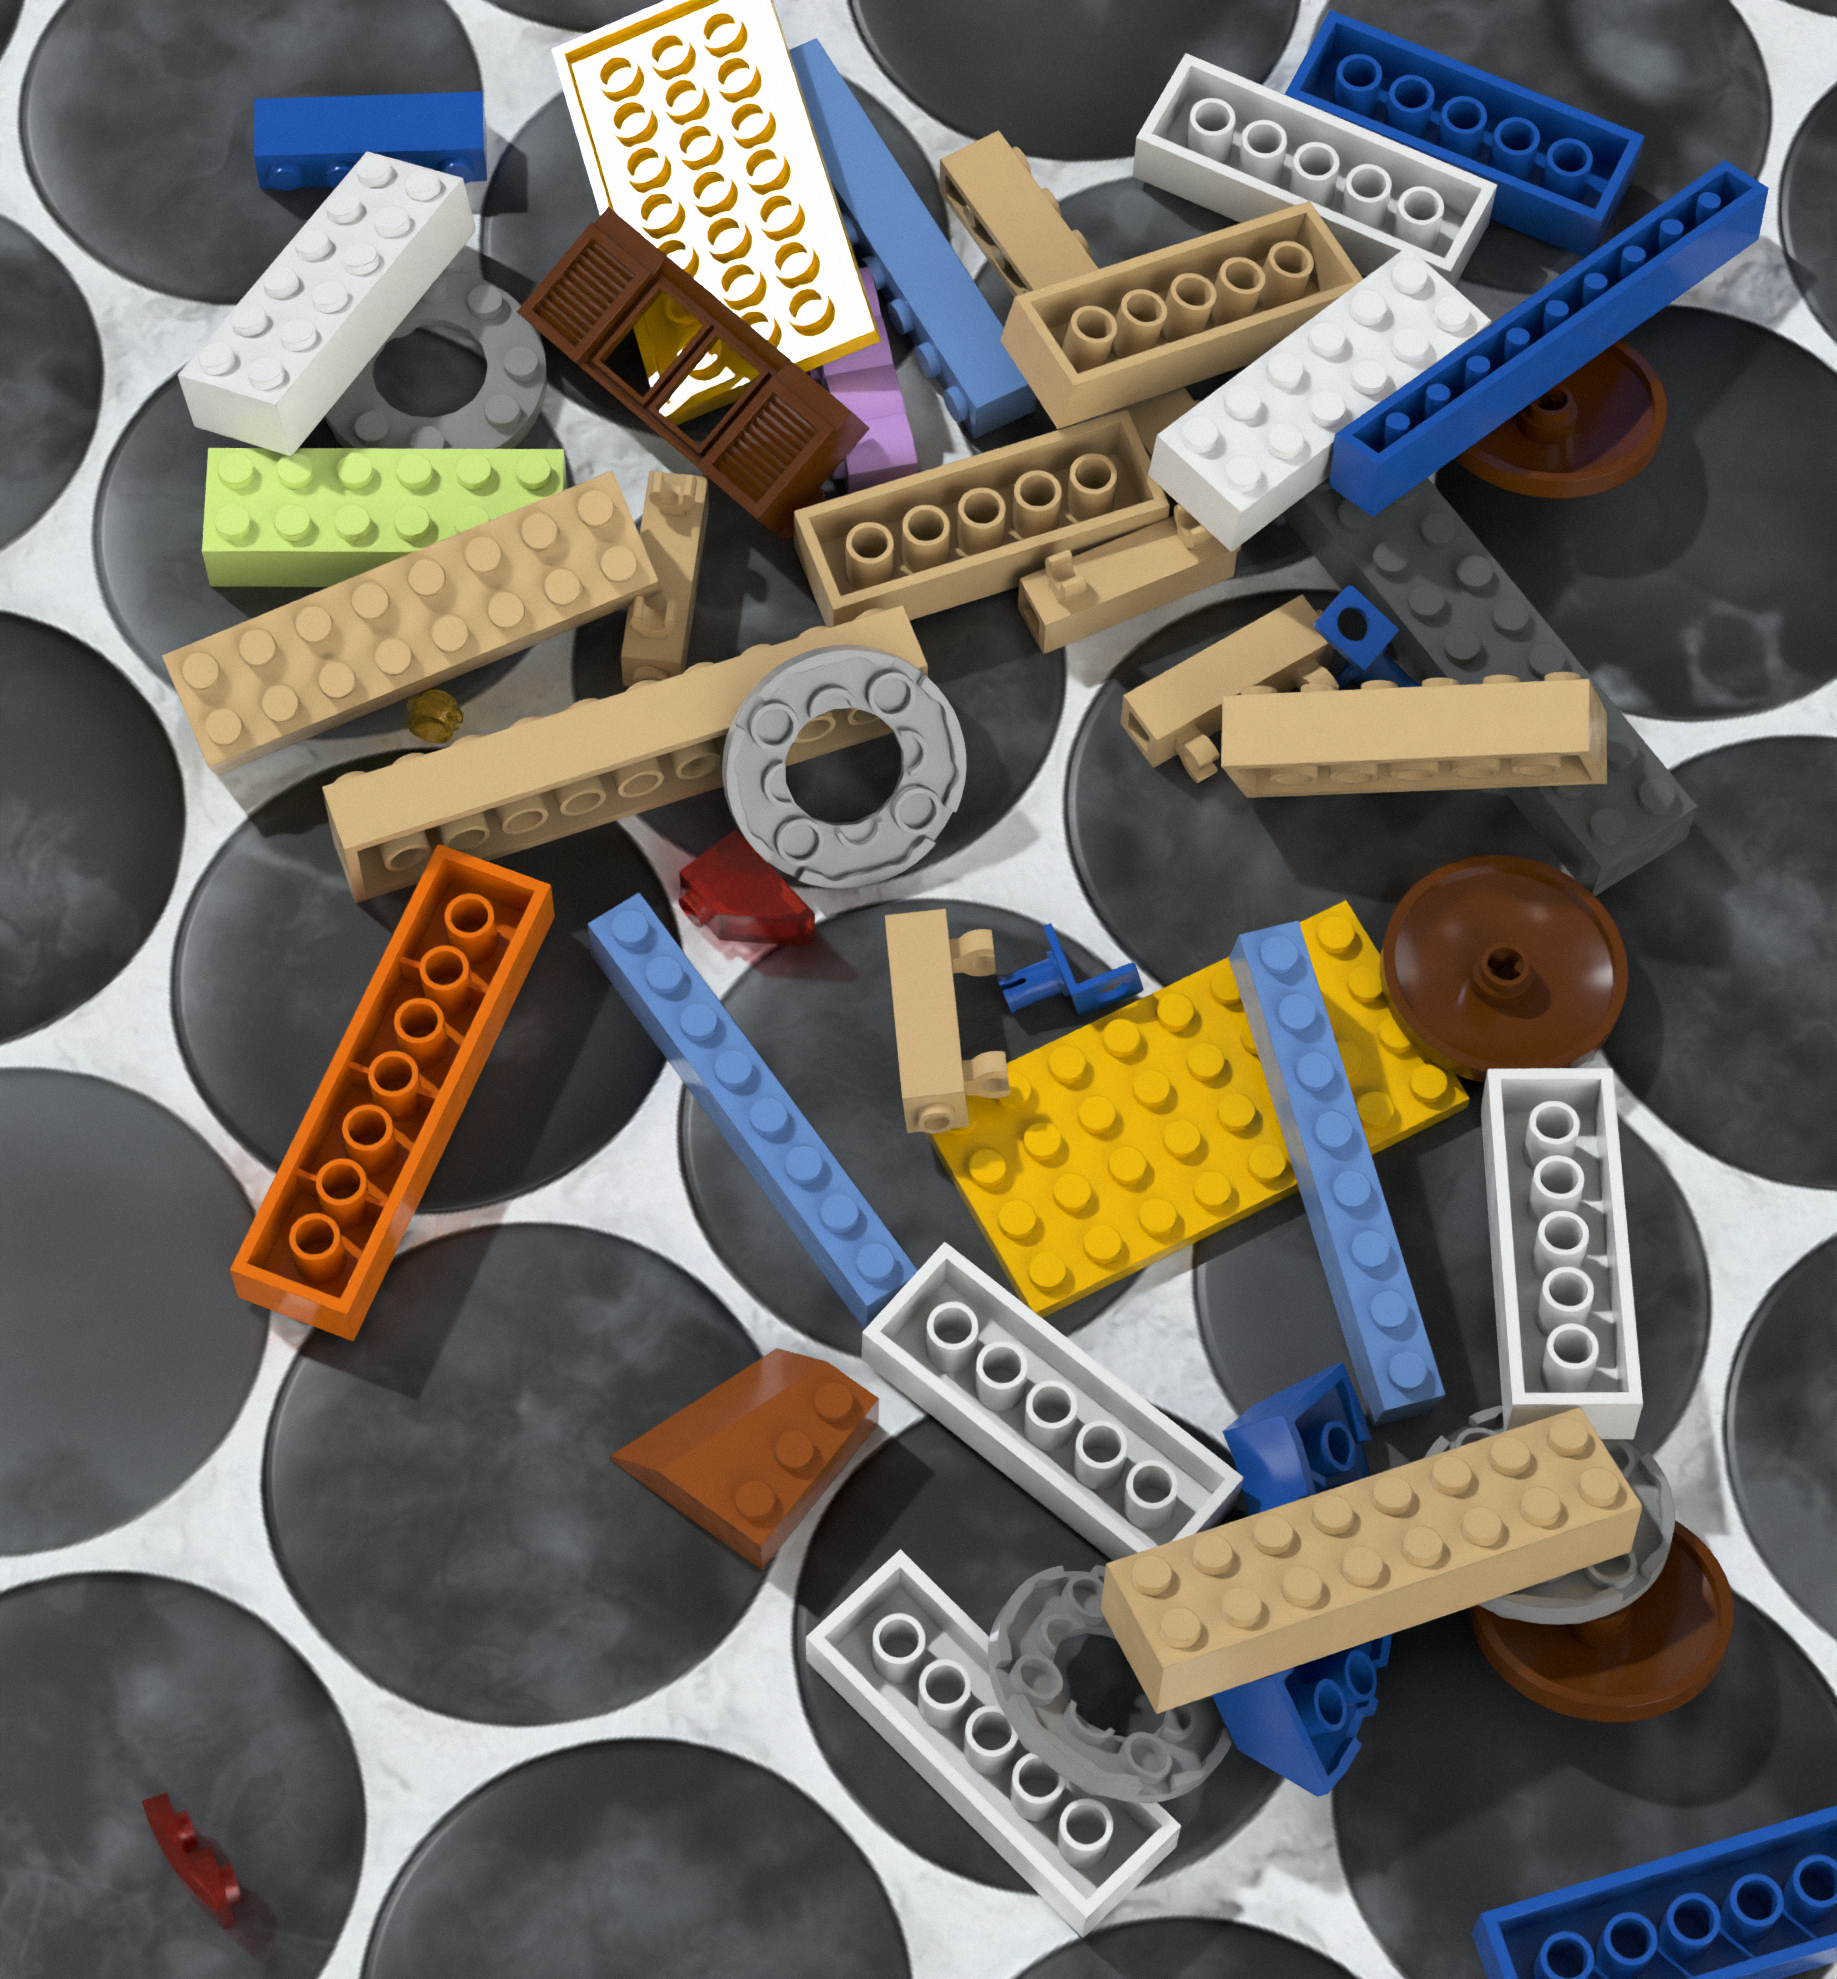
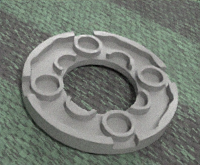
(502, 408)
(907, 821)
(1603, 1586)
(1030, 1694)

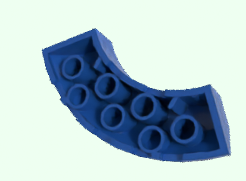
(1310, 1714)

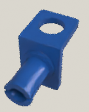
(1368, 656)
(1054, 976)

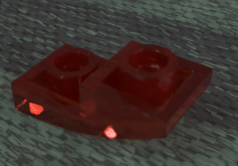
(199, 1873)

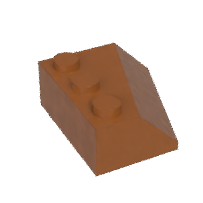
(756, 1450)

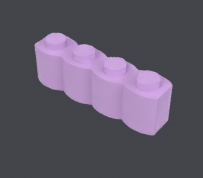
(871, 390)

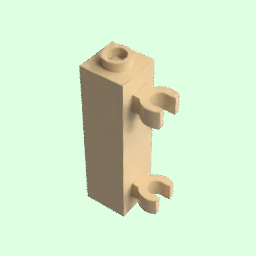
(674, 539)
(1121, 579)
(1185, 703)
(927, 1020)

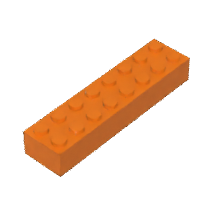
(393, 1093)

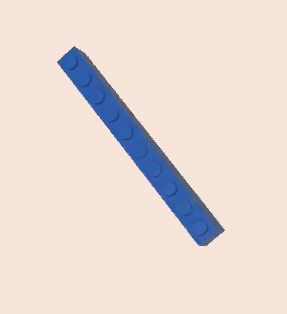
(1546, 338)

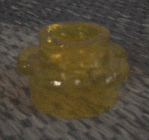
(433, 716)

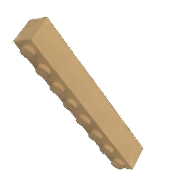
(1033, 246)

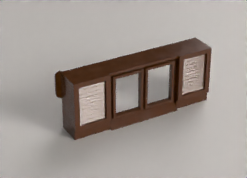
(778, 435)

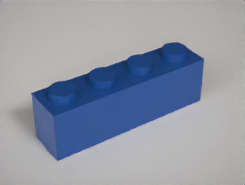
(324, 137)

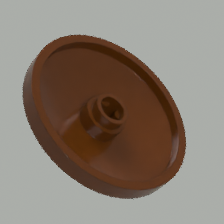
(1579, 434)
(1503, 967)
(1630, 1661)

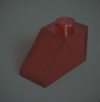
(743, 897)

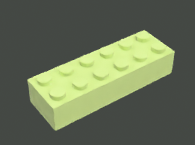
(354, 508)

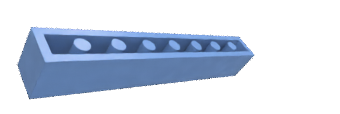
(911, 258)
(750, 1108)
(1336, 1175)

